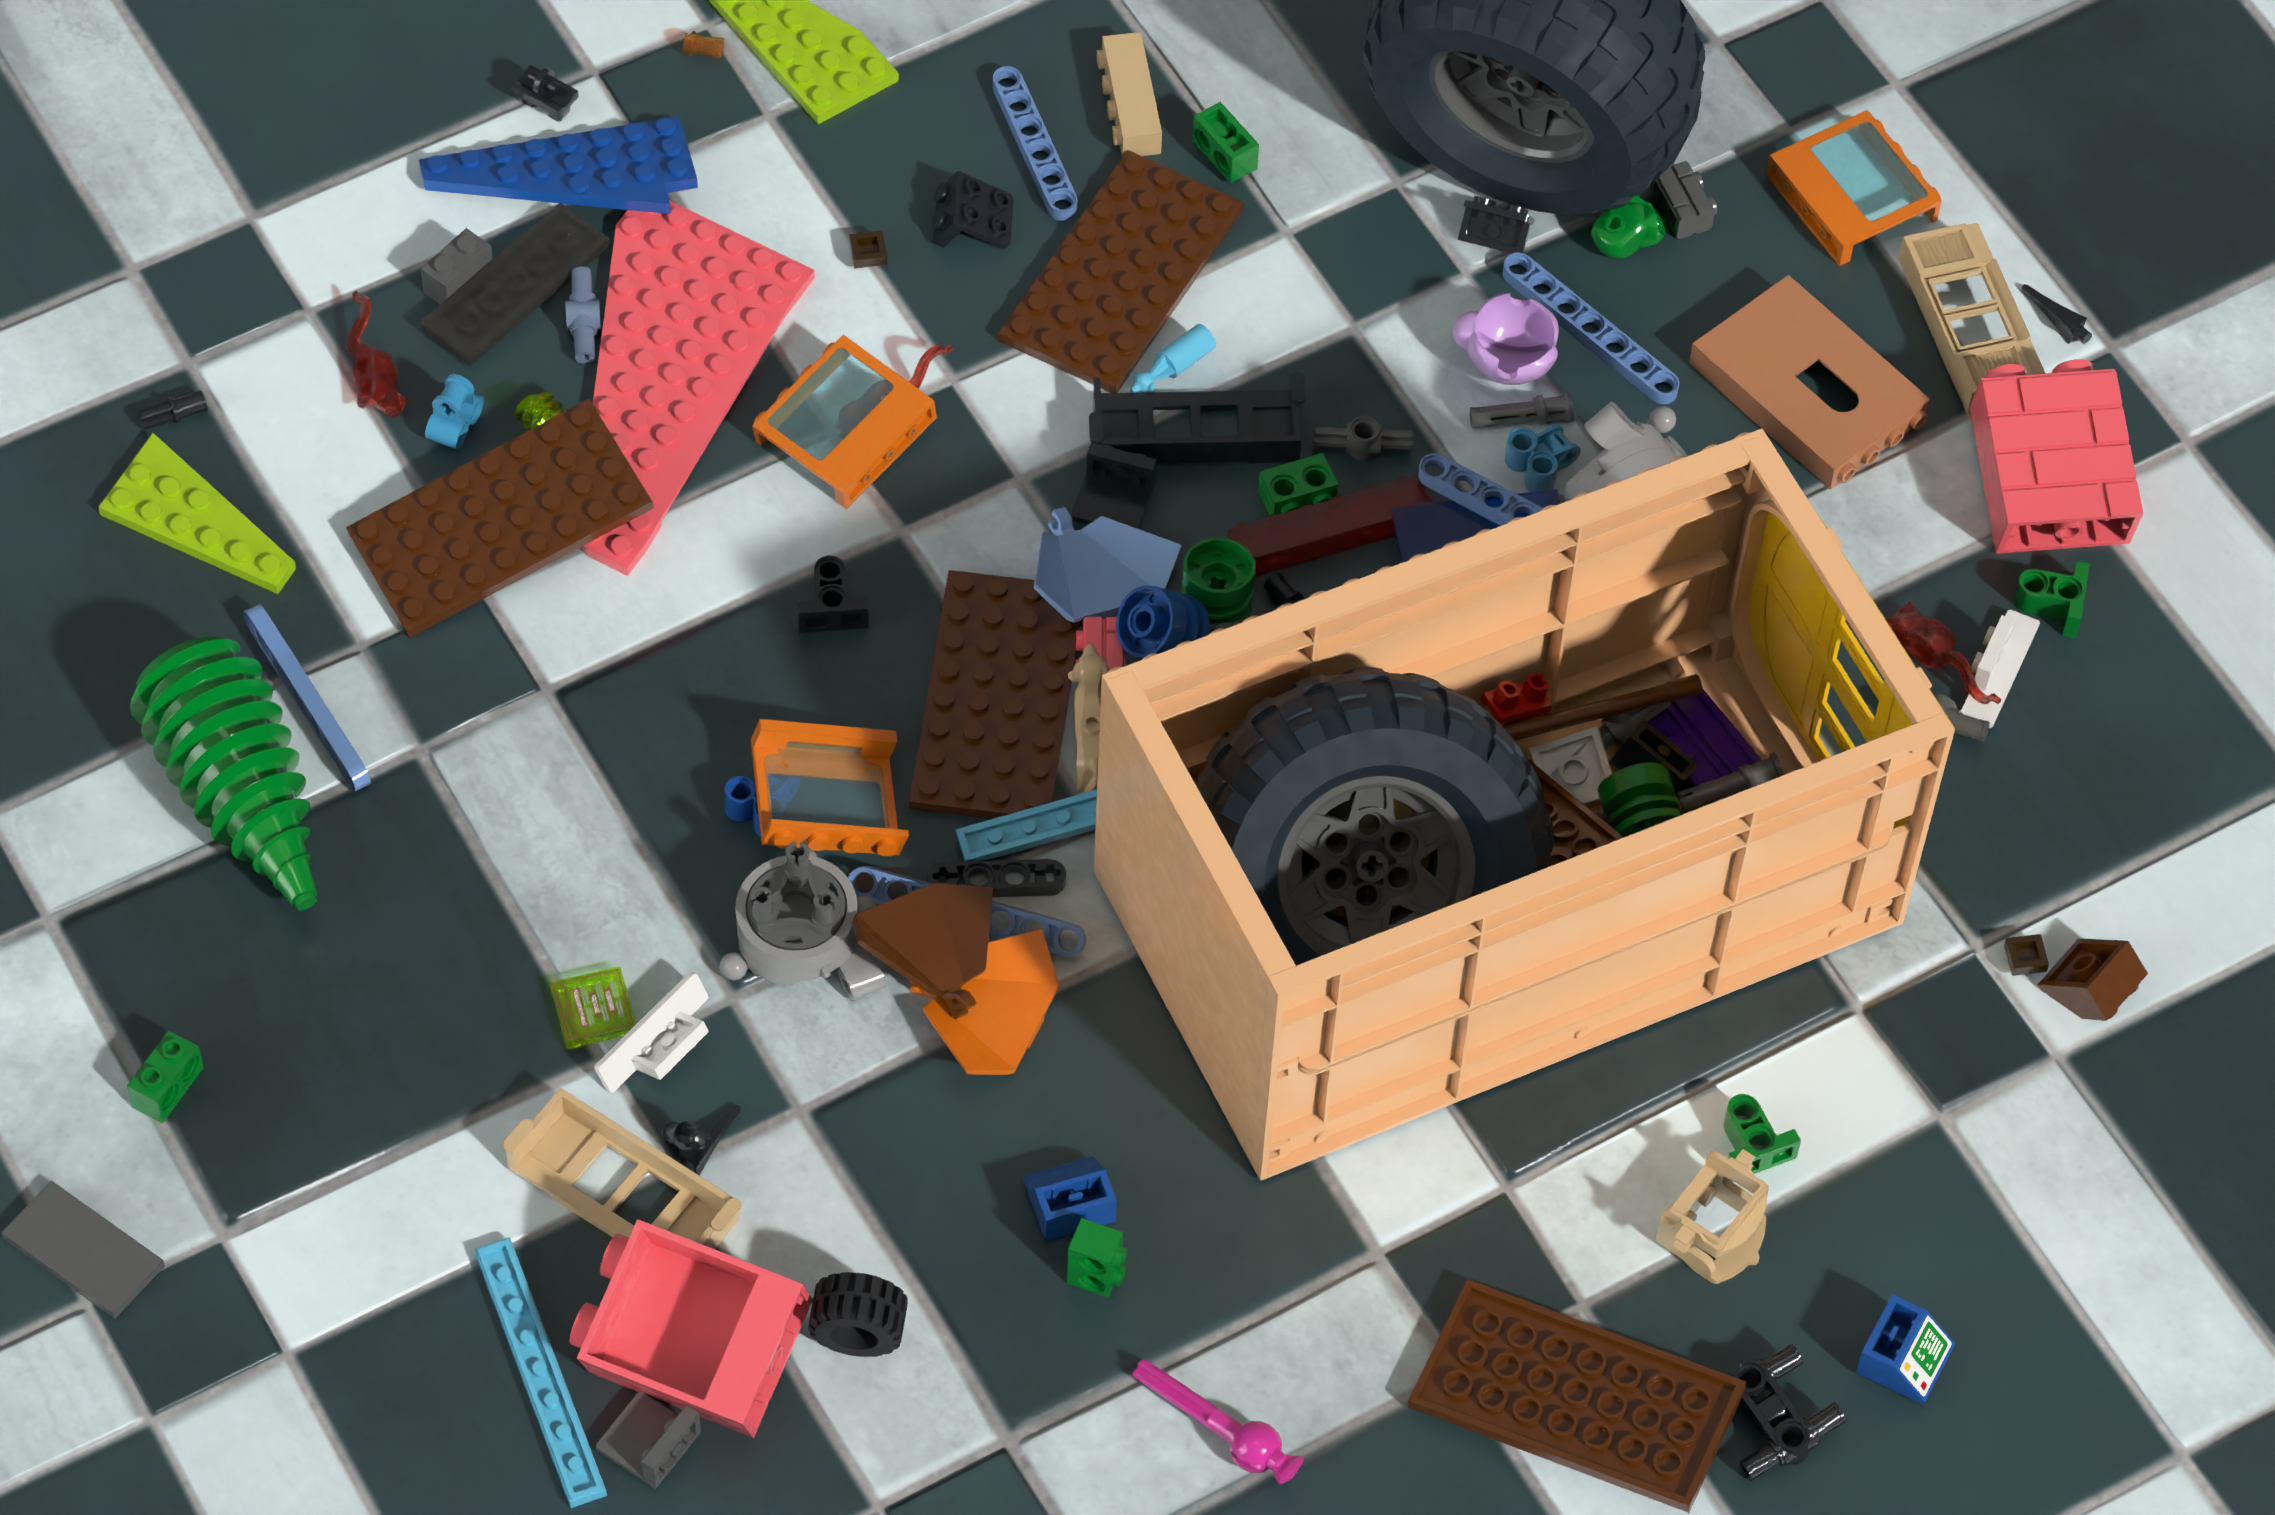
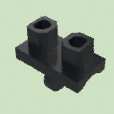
(543, 90)

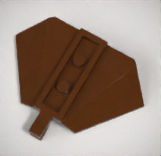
(932, 938)

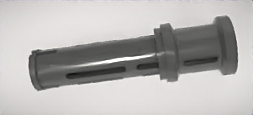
(1538, 410)
(1728, 785)

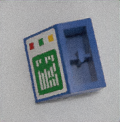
(1906, 1350)

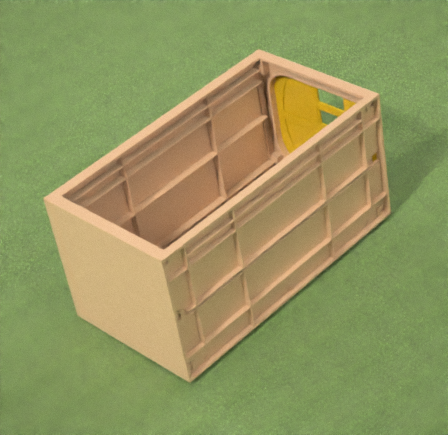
(1605, 595)

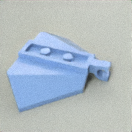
(1099, 565)

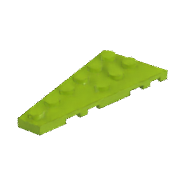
(181, 509)

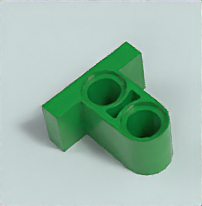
(2050, 593)
(1758, 1131)

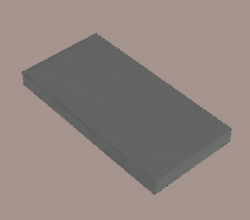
(83, 1249)

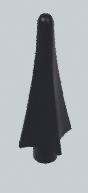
(2066, 321)
(697, 1158)

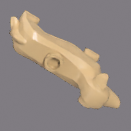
(1087, 715)

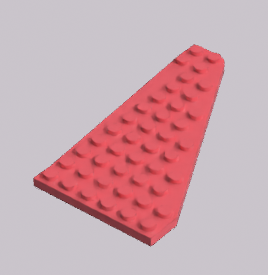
(677, 344)

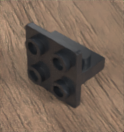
(1495, 227)

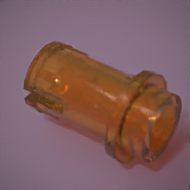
(703, 45)

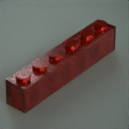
(1327, 526)

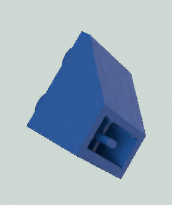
(1071, 1193)

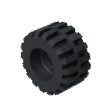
(858, 1314)

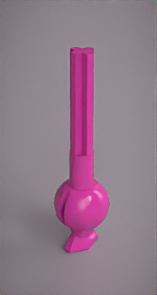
(1253, 1445)

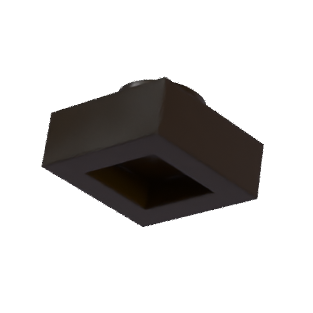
(868, 249)
(2026, 954)

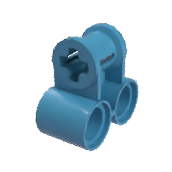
(454, 412)
(1540, 455)

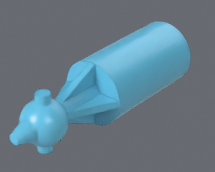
(1176, 357)

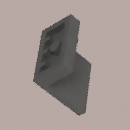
(649, 1438)

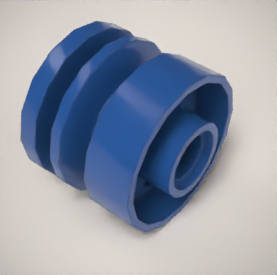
(1159, 620)

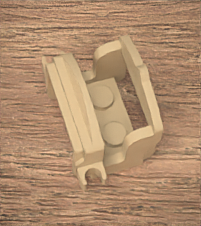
(1741, 1239)

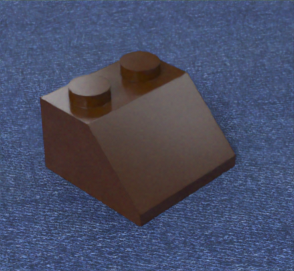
(2094, 977)

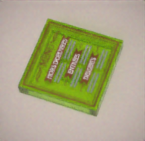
(592, 1007)

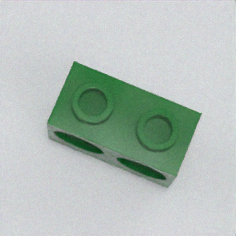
(1225, 142)
(1296, 482)
(165, 1076)
(1096, 1258)

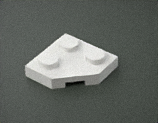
(1575, 763)

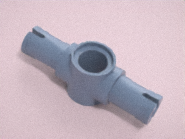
(583, 315)

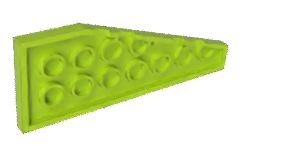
(811, 53)

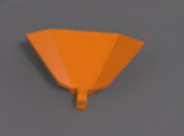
(1008, 1010)

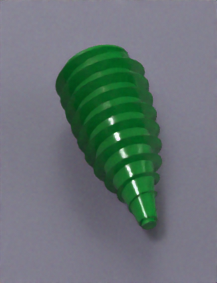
(229, 756)

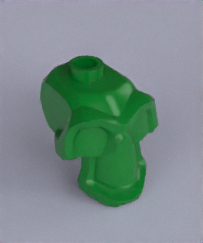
(1628, 229)

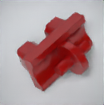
(1518, 701)

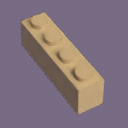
(1131, 94)

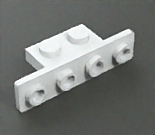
(2000, 663)
(658, 1037)

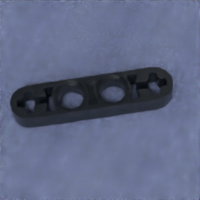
(999, 869)

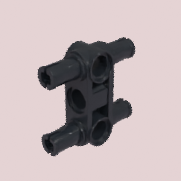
(1776, 1415)

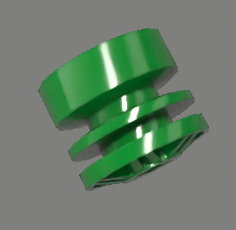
(1221, 577)
(1638, 798)

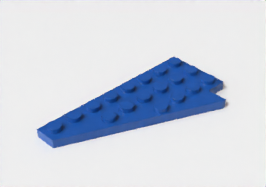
(597, 168)

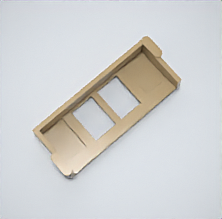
(1955, 255)
(569, 1137)

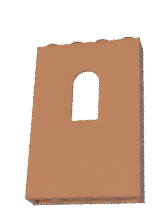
(1776, 338)

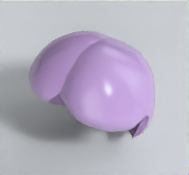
(1509, 339)

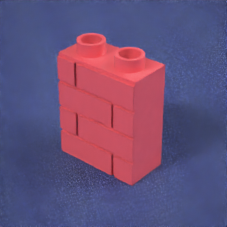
(2055, 458)
(691, 1326)

